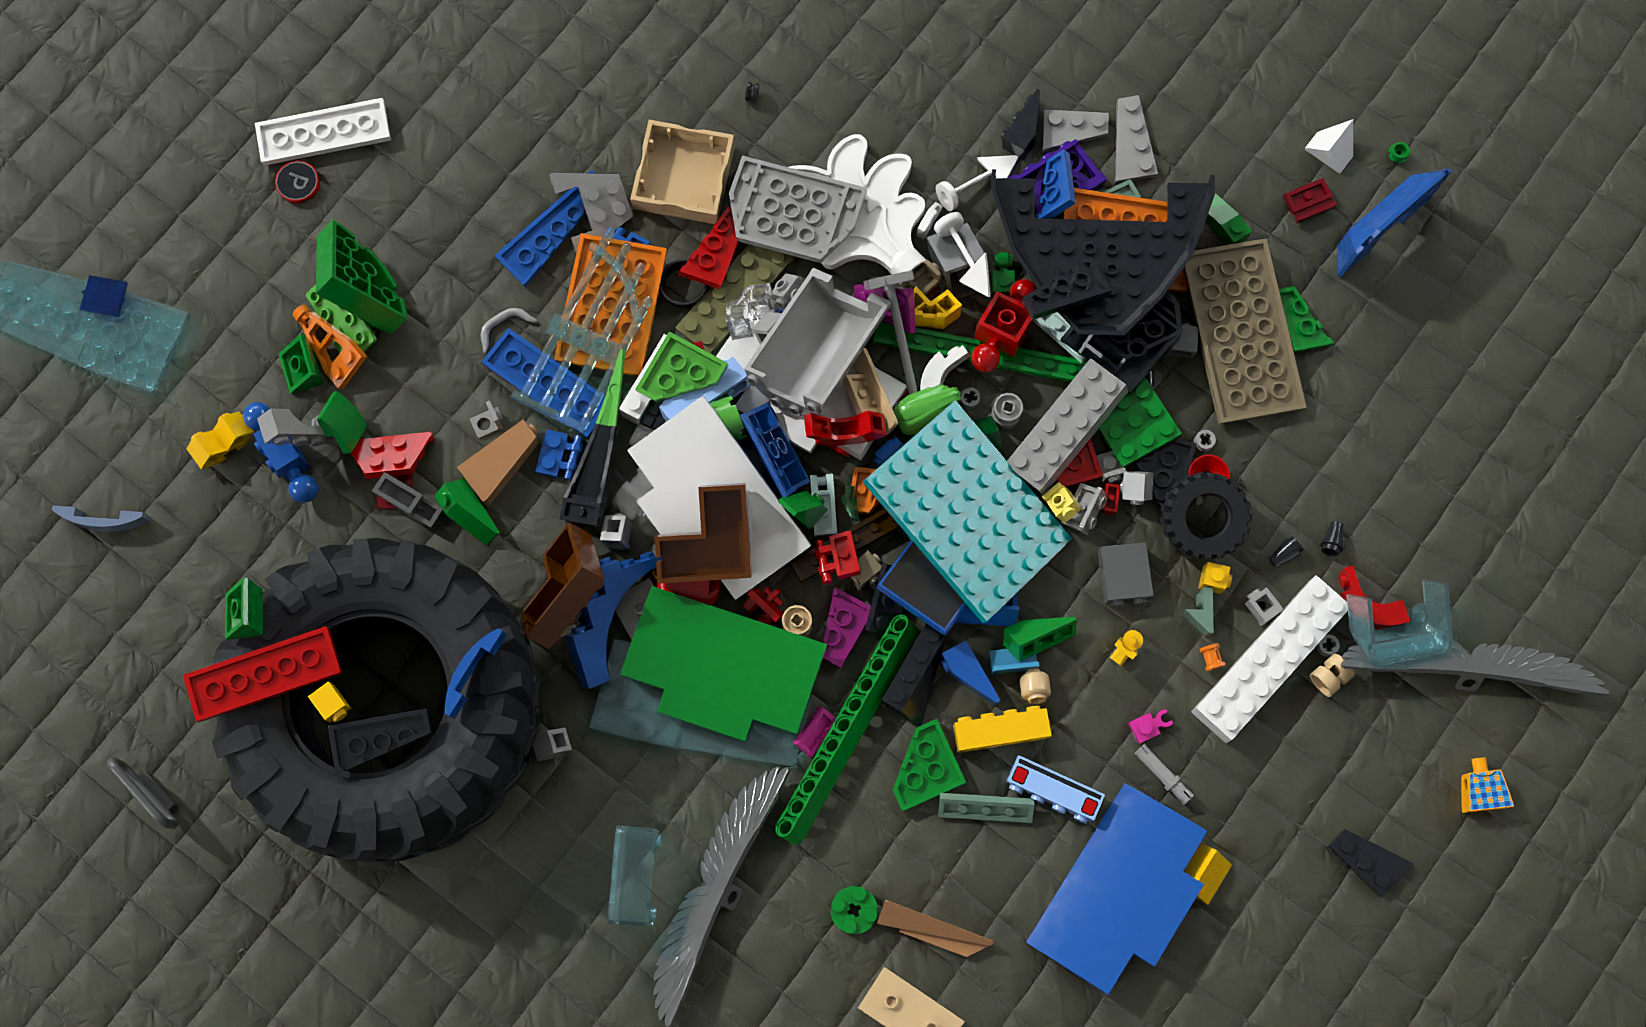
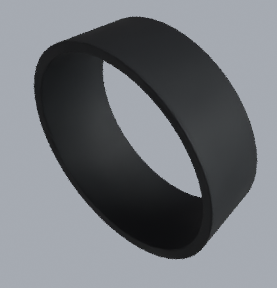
(671, 267)

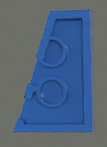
(1059, 186)

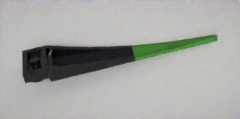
(591, 483)

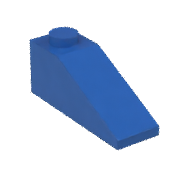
(966, 669)

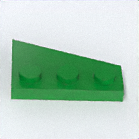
(1302, 327)

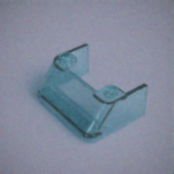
(1424, 637)
(633, 876)

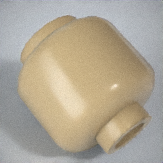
(1035, 686)

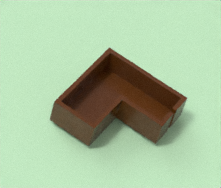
(719, 549)
(572, 580)

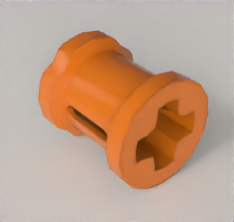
(1212, 657)

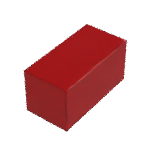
(1111, 505)

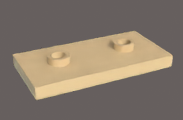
(902, 1005)

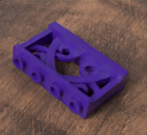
(1080, 180)

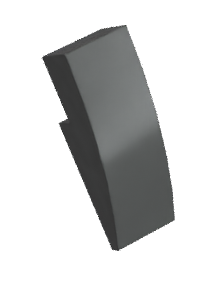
(409, 501)

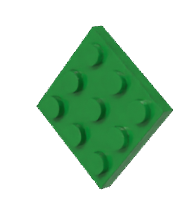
(1138, 426)

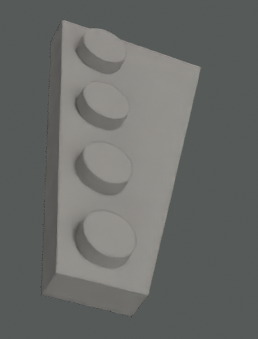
(1133, 147)

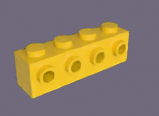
(1001, 730)

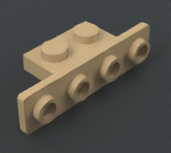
(867, 391)

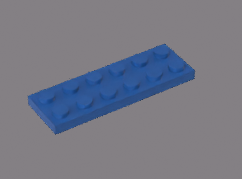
(515, 359)

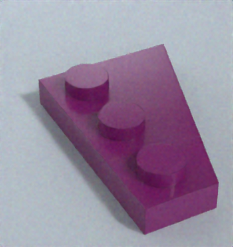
(905, 300)
(844, 626)

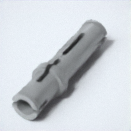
(1164, 774)

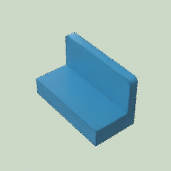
(1004, 662)

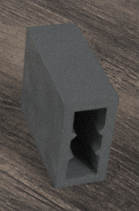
(1125, 574)

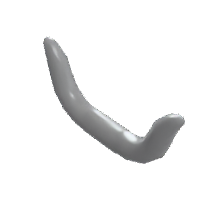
(500, 318)

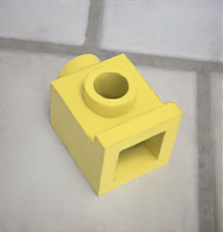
(1062, 502)

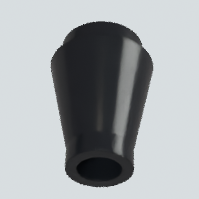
(1333, 540)
(1287, 551)

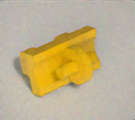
(1127, 646)

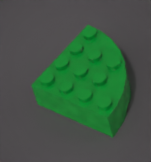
(356, 279)

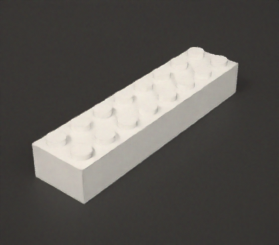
(1270, 659)

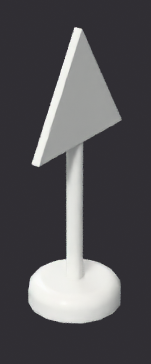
(948, 195)
(977, 276)

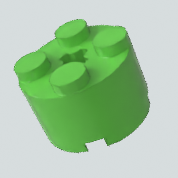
(730, 417)

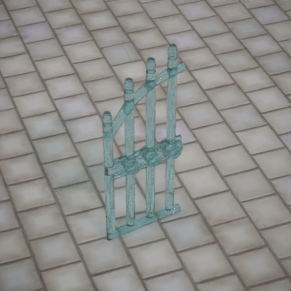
(586, 340)

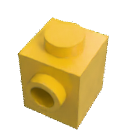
(1215, 576)
(330, 702)

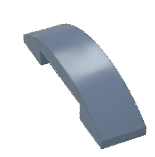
(126, 521)

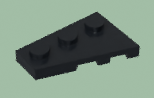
(882, 608)

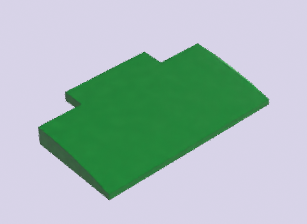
(722, 665)

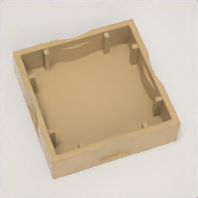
(683, 172)

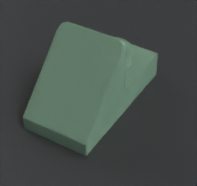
(1202, 618)

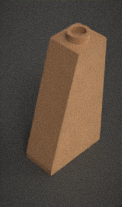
(499, 461)

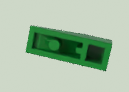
(1227, 223)
(805, 507)
(465, 509)
(1037, 635)

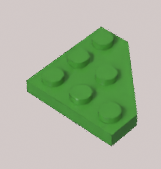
(679, 369)

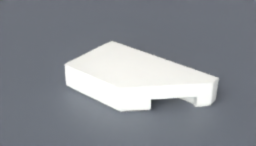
(928, 220)

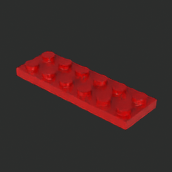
(262, 674)

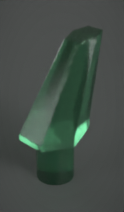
(850, 503)

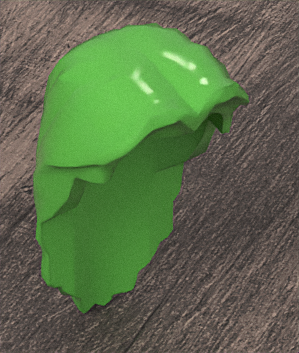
(923, 406)

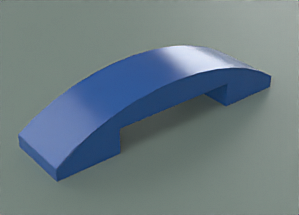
(488, 643)

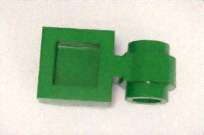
(1003, 279)

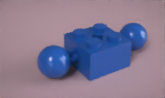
(284, 460)

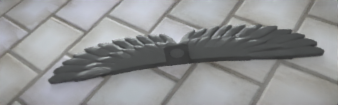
(1495, 663)
(702, 904)

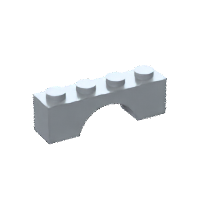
(283, 428)

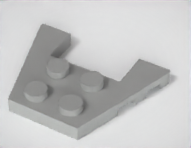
(602, 199)

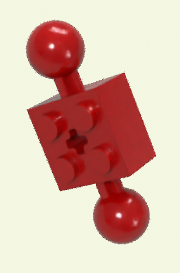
(1002, 326)

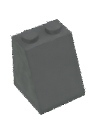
(951, 260)

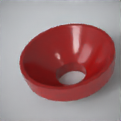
(1209, 464)

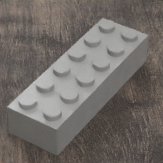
(1067, 426)

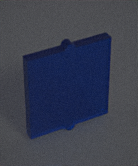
(103, 296)

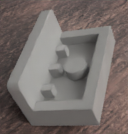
(1091, 502)

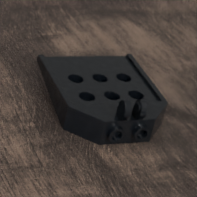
(1117, 355)

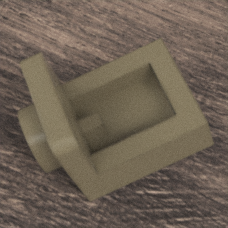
(926, 278)

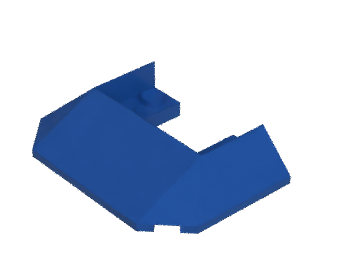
(1394, 208)

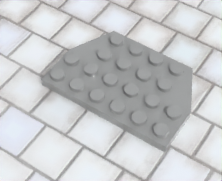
(792, 209)

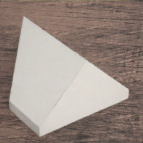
(1333, 145)

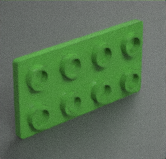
(346, 322)

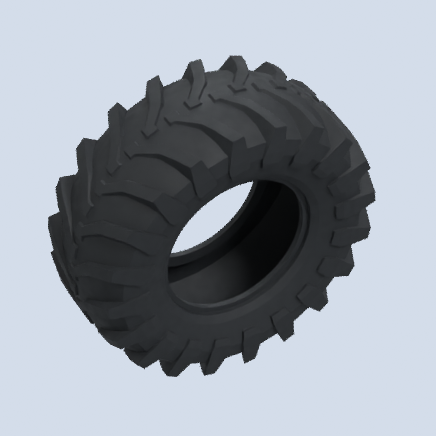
(464, 766)

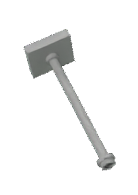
(889, 285)

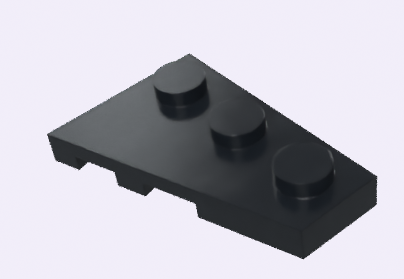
(1370, 862)

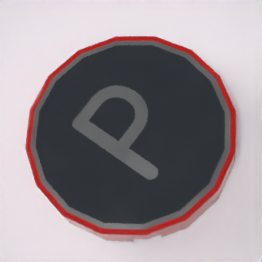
(297, 182)

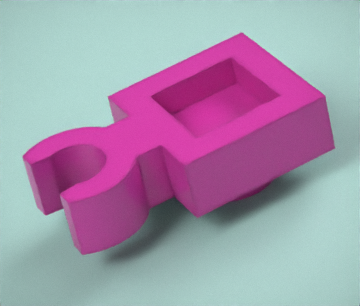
(1147, 726)

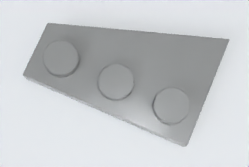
(1071, 125)

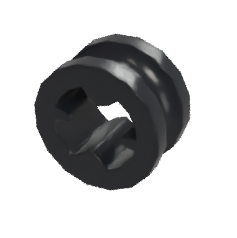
(752, 92)

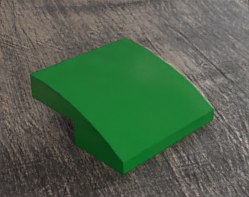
(342, 421)

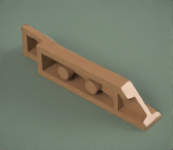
(932, 930)

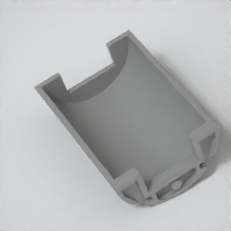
(813, 345)

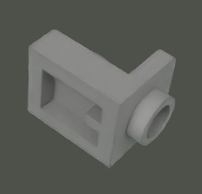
(1110, 468)

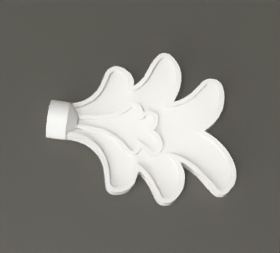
(885, 217)

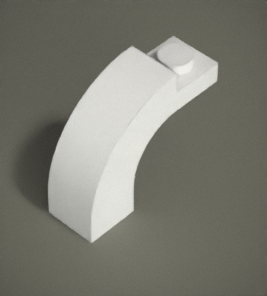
(939, 367)

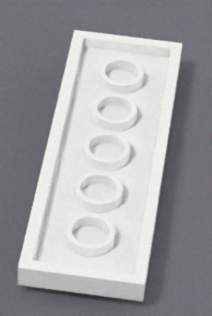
(322, 131)

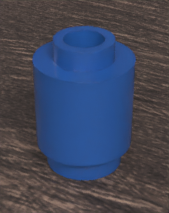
(886, 451)

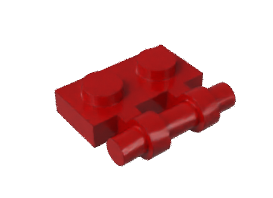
(844, 555)

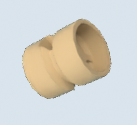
(797, 620)
(1328, 678)

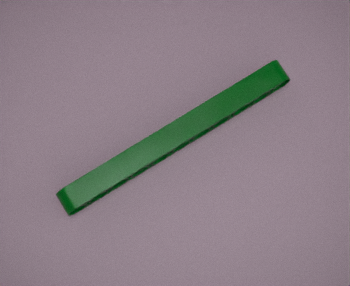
(847, 730)

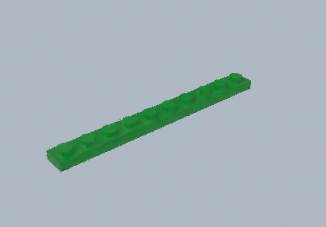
(1024, 360)

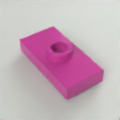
(814, 732)

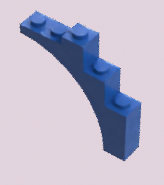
(589, 641)

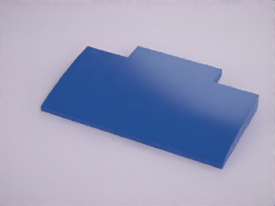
(1122, 892)

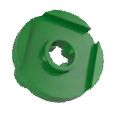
(867, 913)

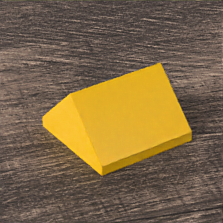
(1208, 868)

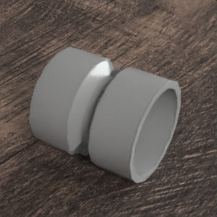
(1007, 410)

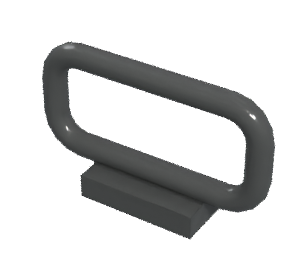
(146, 792)

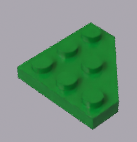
(927, 768)

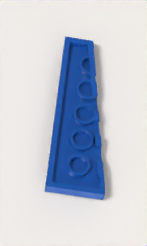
(538, 241)

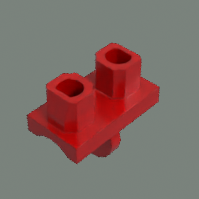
(757, 598)

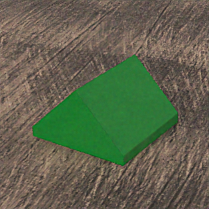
(300, 365)
(243, 610)

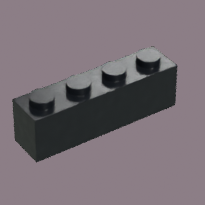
(913, 682)

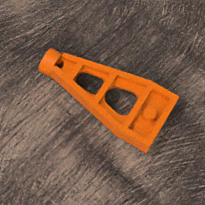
(349, 358)

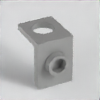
(493, 415)

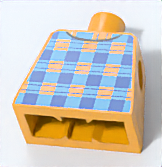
(1484, 789)

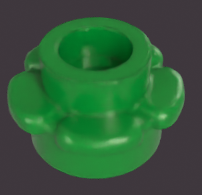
(1400, 147)

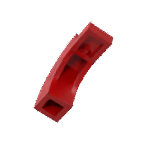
(845, 431)
(1384, 615)

